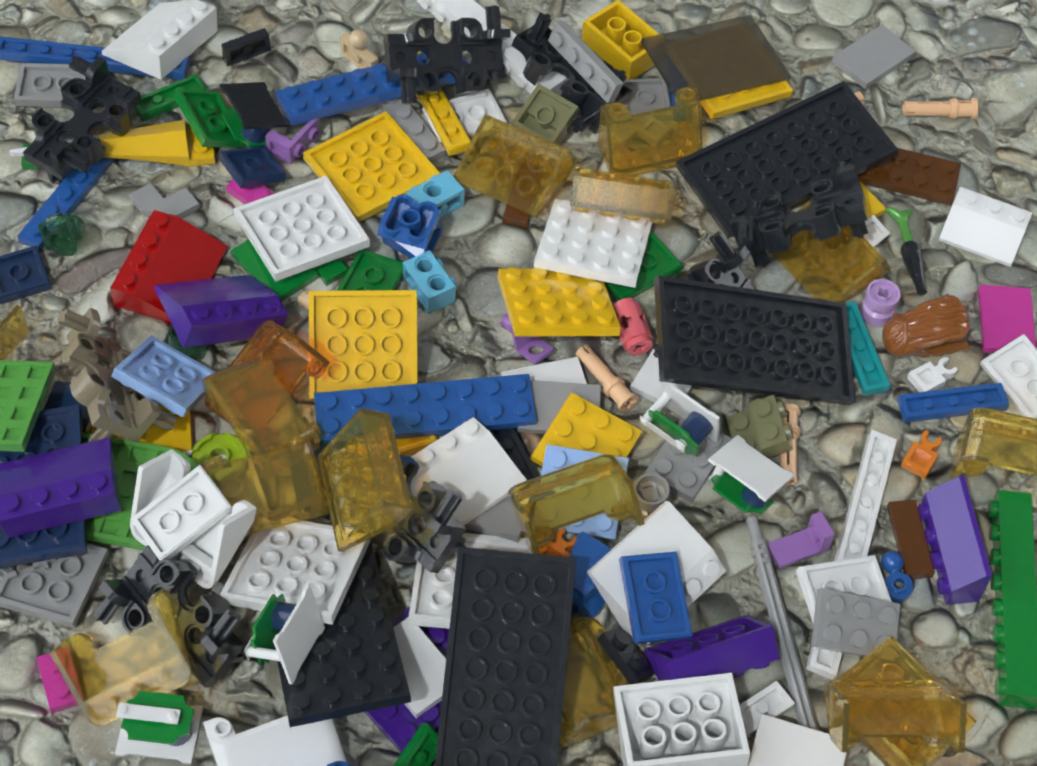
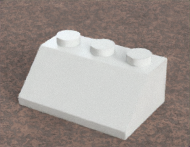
(985, 226)

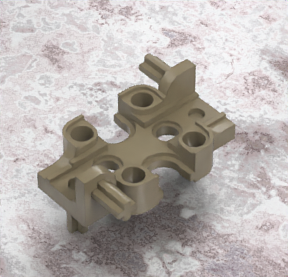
(92, 364)

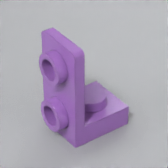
(290, 150)
(803, 544)

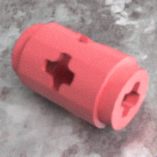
(634, 330)

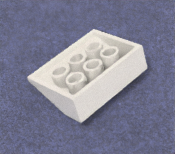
(164, 37)
(469, 464)
(663, 532)
(681, 723)

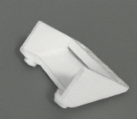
(217, 545)
(274, 744)

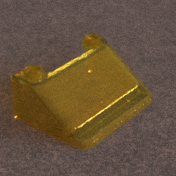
(141, 660)
(588, 685)

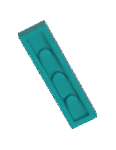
(864, 357)

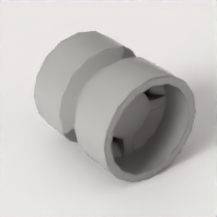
(651, 492)

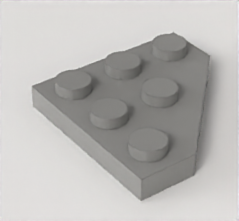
(54, 587)

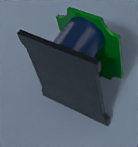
(251, 112)

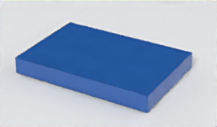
(655, 597)

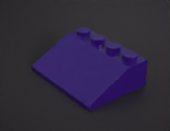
(219, 309)
(58, 488)

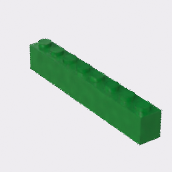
(1014, 598)

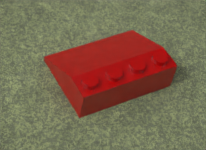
(164, 254)

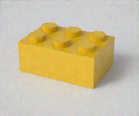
(616, 38)

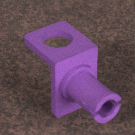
(524, 344)

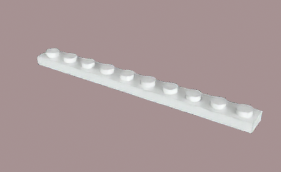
(859, 525)

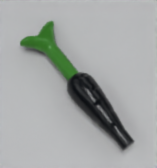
(910, 250)

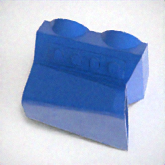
(410, 226)
(585, 593)

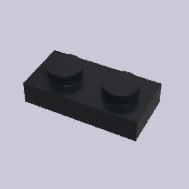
(245, 47)
(626, 656)

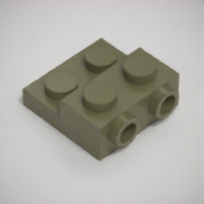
(546, 115)
(763, 426)

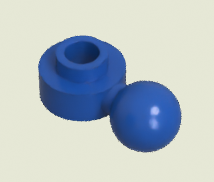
(892, 563)

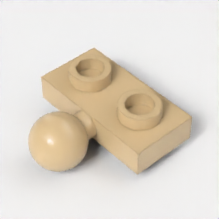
(354, 49)

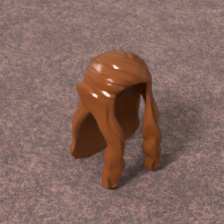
(928, 329)

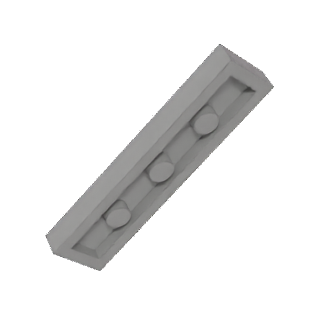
(585, 61)
(415, 128)

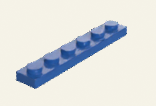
(64, 200)

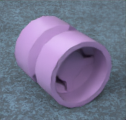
(880, 302)

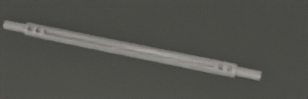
(781, 627)

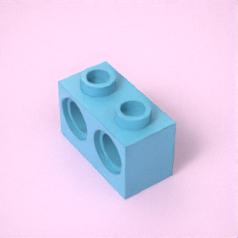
(430, 280)

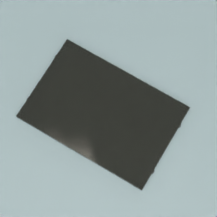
(716, 58)

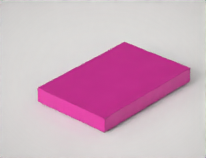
(1004, 316)

